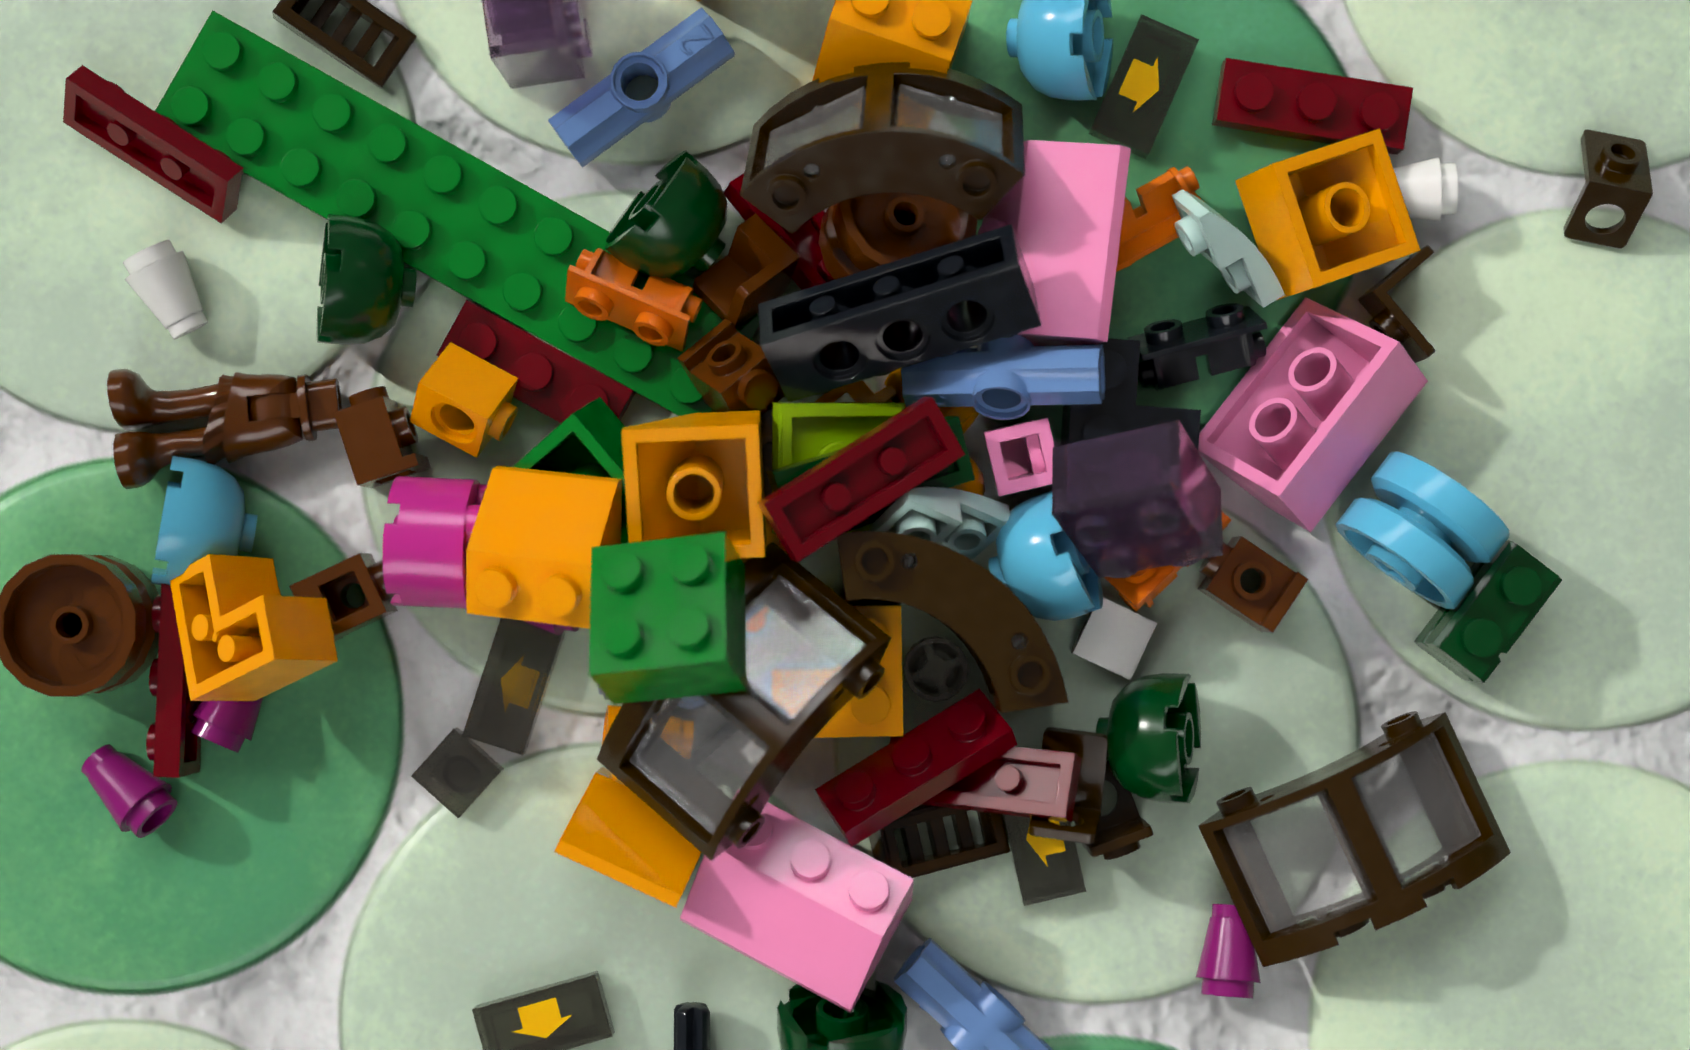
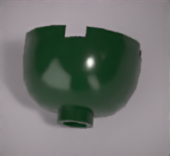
(673, 222)
(360, 282)
(1153, 737)
(817, 1024)

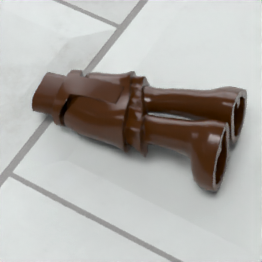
(244, 414)

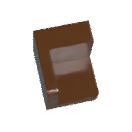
(751, 273)

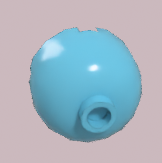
(1062, 47)
(201, 518)
(1044, 564)

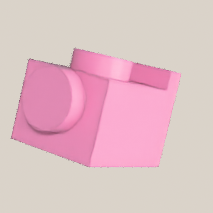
(1021, 455)

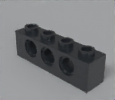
(899, 314)

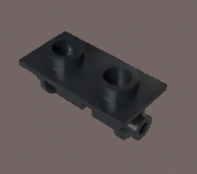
(1221, 336)

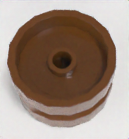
(887, 228)
(56, 652)

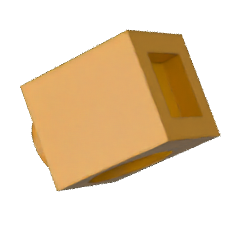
(465, 400)

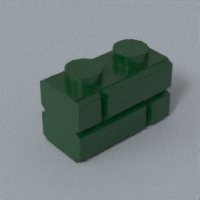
(1491, 613)

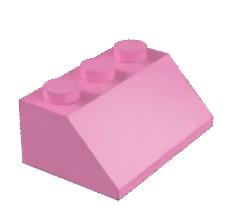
(1069, 234)
(1311, 412)
(801, 906)

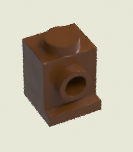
(731, 371)
(378, 438)
(333, 585)
(1269, 602)

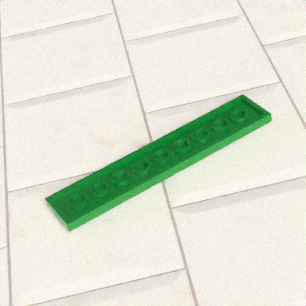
(439, 202)

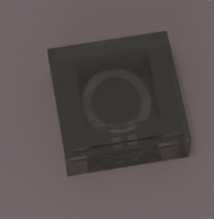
(457, 772)

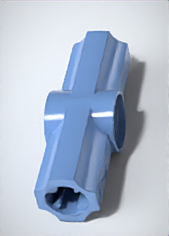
(677, 63)
(1008, 377)
(970, 1012)

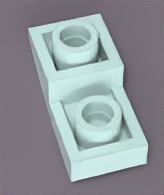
(1227, 248)
(946, 517)

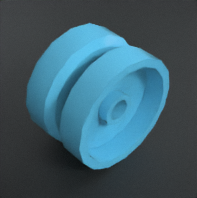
(1423, 529)

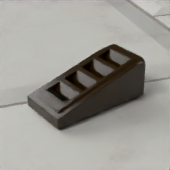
(288, 14)
(886, 851)

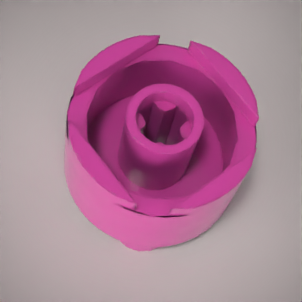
(429, 540)

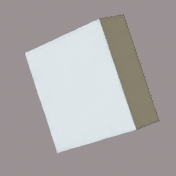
(1114, 638)

